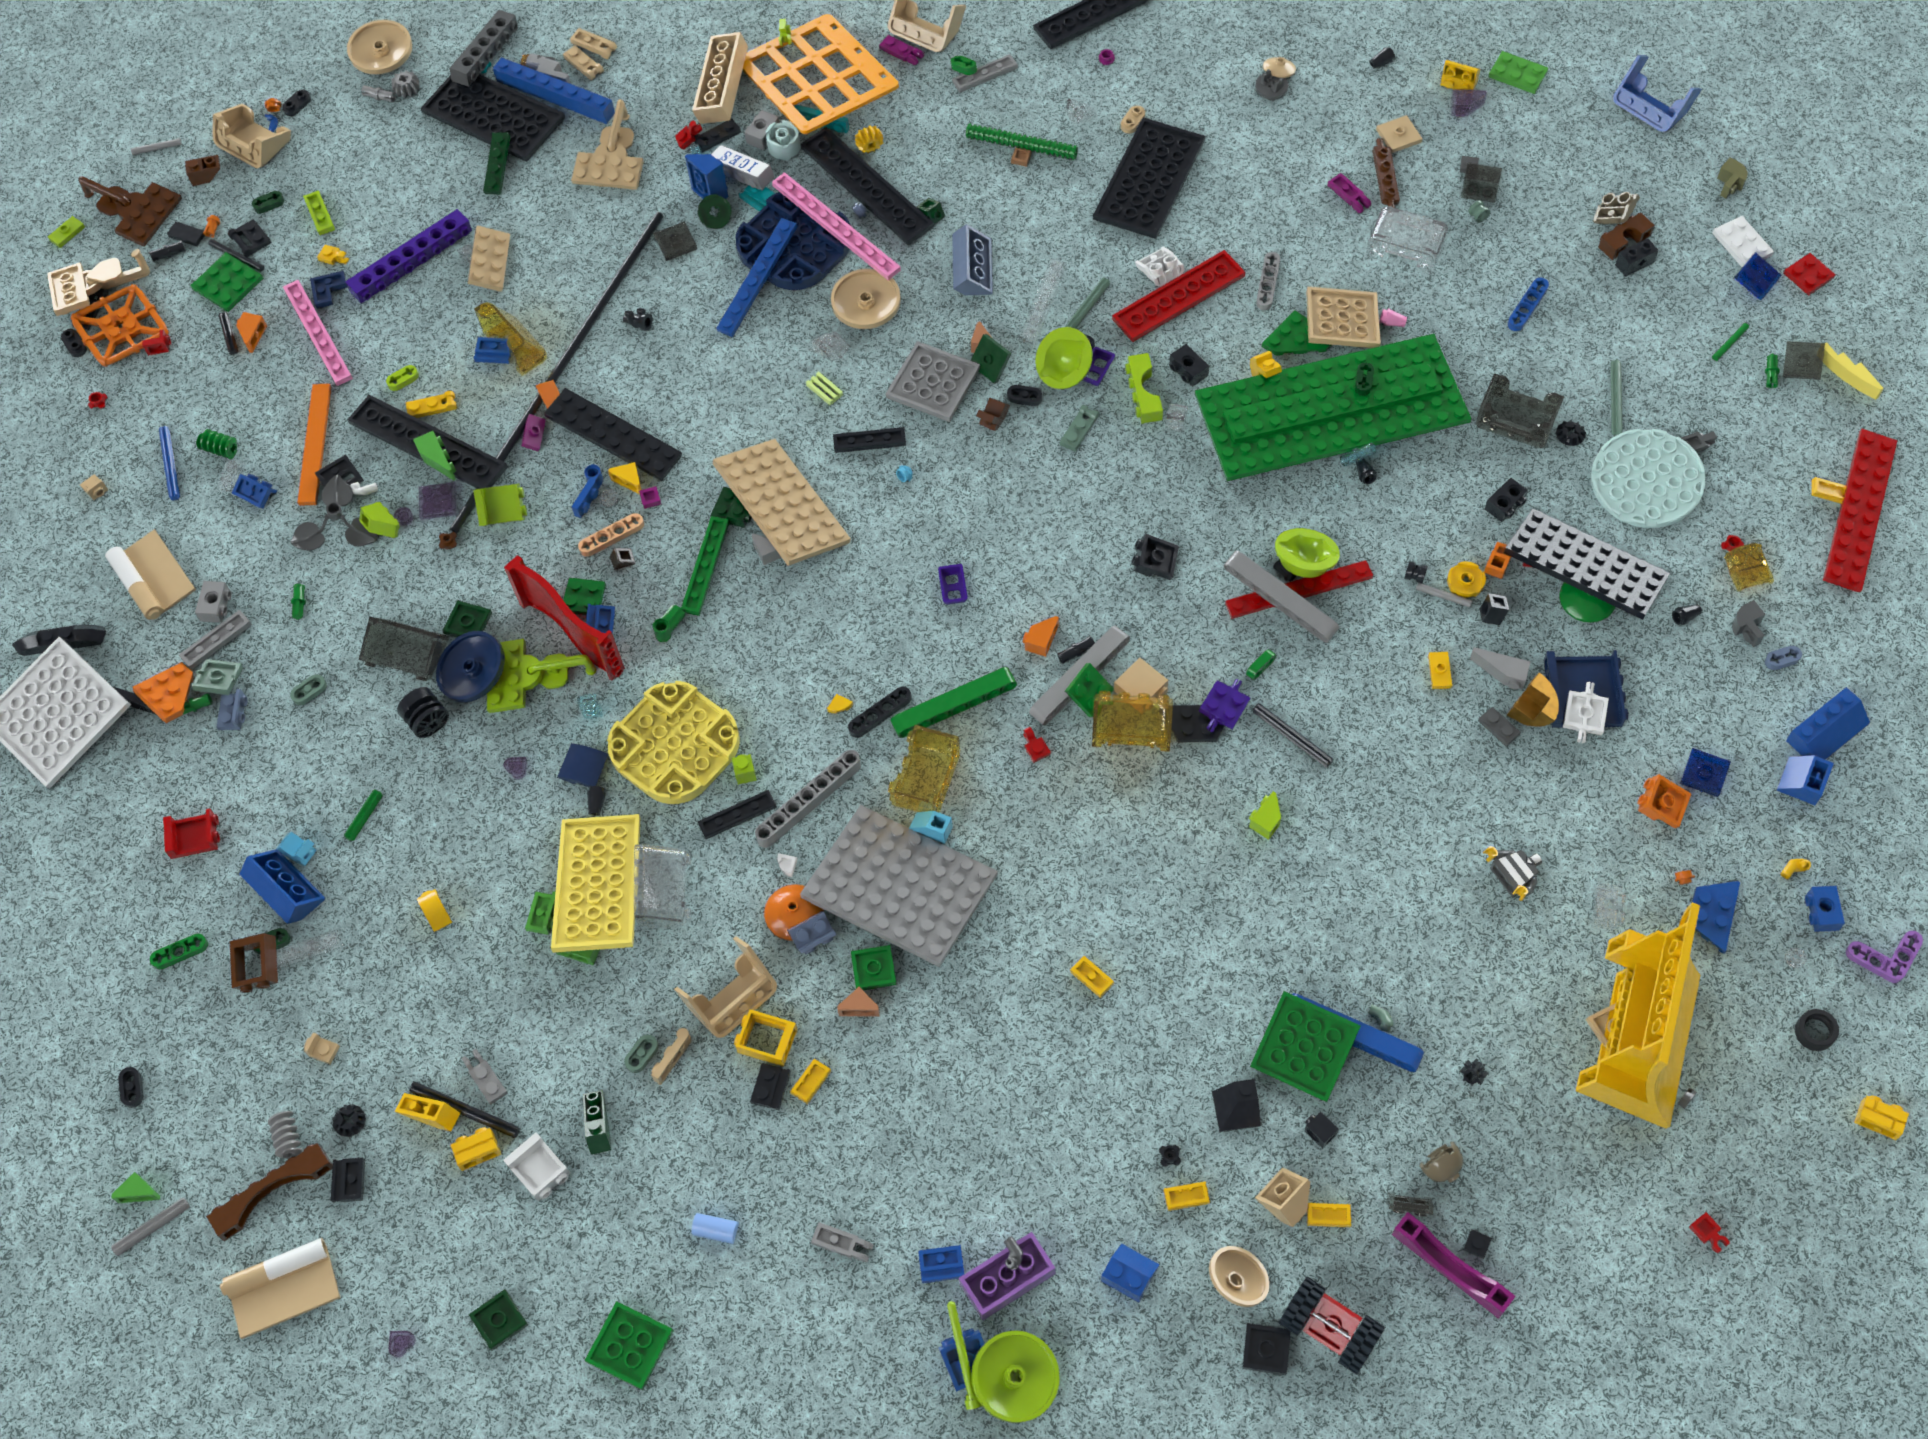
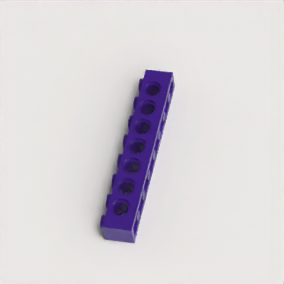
(409, 256)

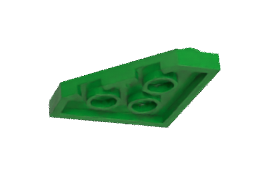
(1292, 337)

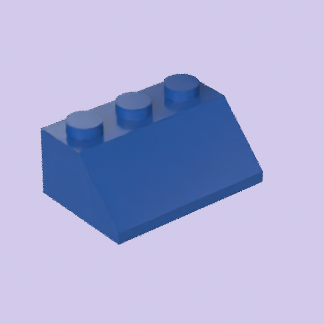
(706, 175)

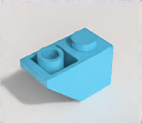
(932, 825)

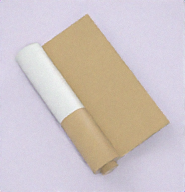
(150, 574)
(281, 1288)

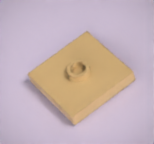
(1399, 134)

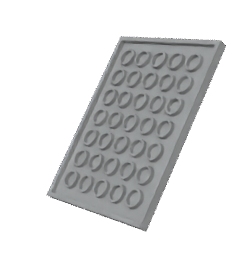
(899, 885)

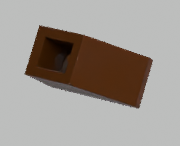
(202, 169)

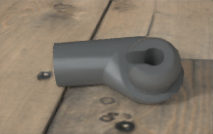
(1015, 1255)

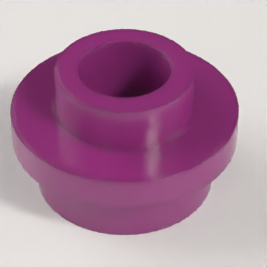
(1106, 57)

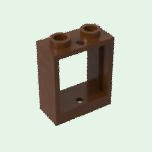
(268, 954)

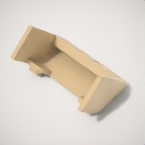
(906, 24)
(733, 1002)

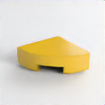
(839, 704)

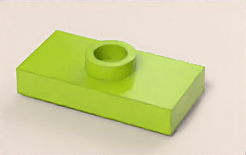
(66, 231)

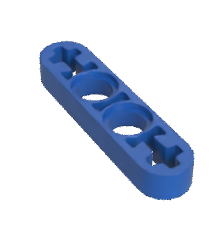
(1529, 305)

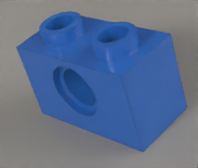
(1829, 899)

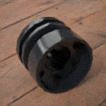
(422, 712)

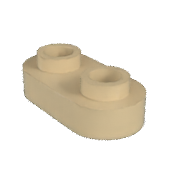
(1133, 117)

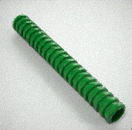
(1021, 141)

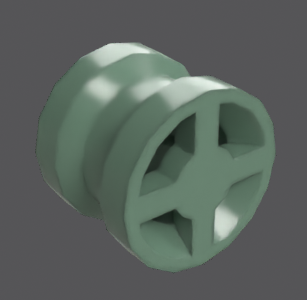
(1479, 211)

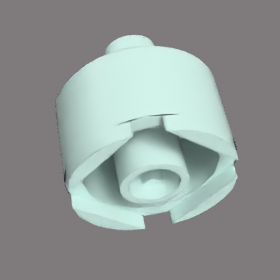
(783, 140)

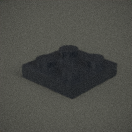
(1266, 1349)

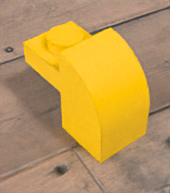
(1264, 365)
(434, 909)

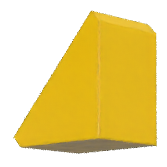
(626, 476)

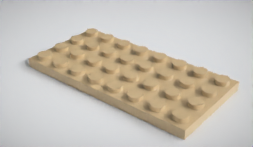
(781, 501)

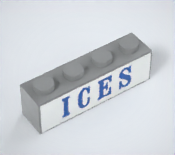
(744, 167)

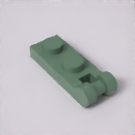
(1079, 428)

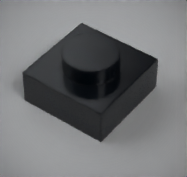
(1477, 1244)

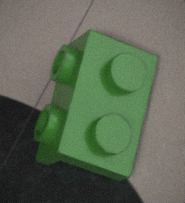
(541, 913)

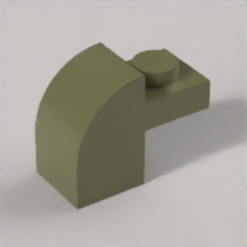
(1734, 176)

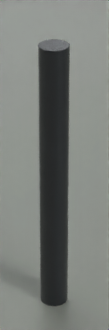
(240, 257)

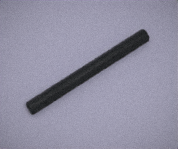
(466, 1110)

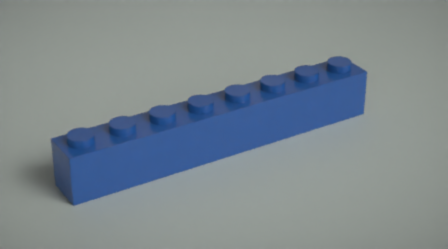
(554, 90)

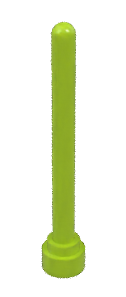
(971, 1400)

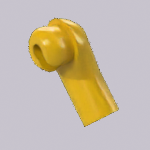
(1795, 865)

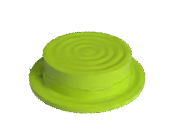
(1063, 358)
(1306, 552)

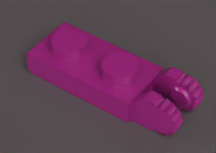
(901, 50)
(1349, 192)

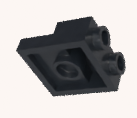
(1155, 557)

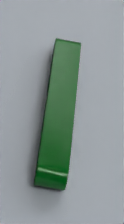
(954, 701)

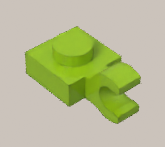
(785, 32)

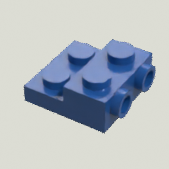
(948, 1351)

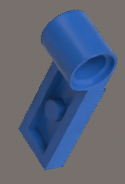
(589, 491)

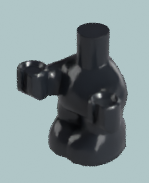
(639, 320)

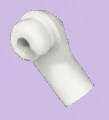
(365, 490)

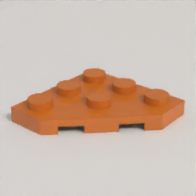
(166, 691)

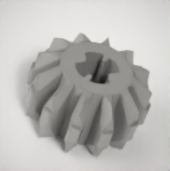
(405, 84)

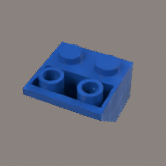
(1805, 778)

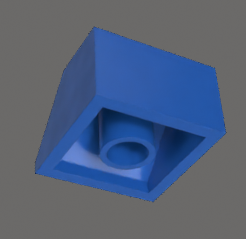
(1129, 1272)

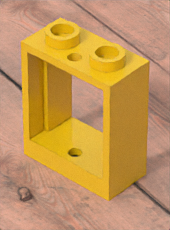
(789, 1028)

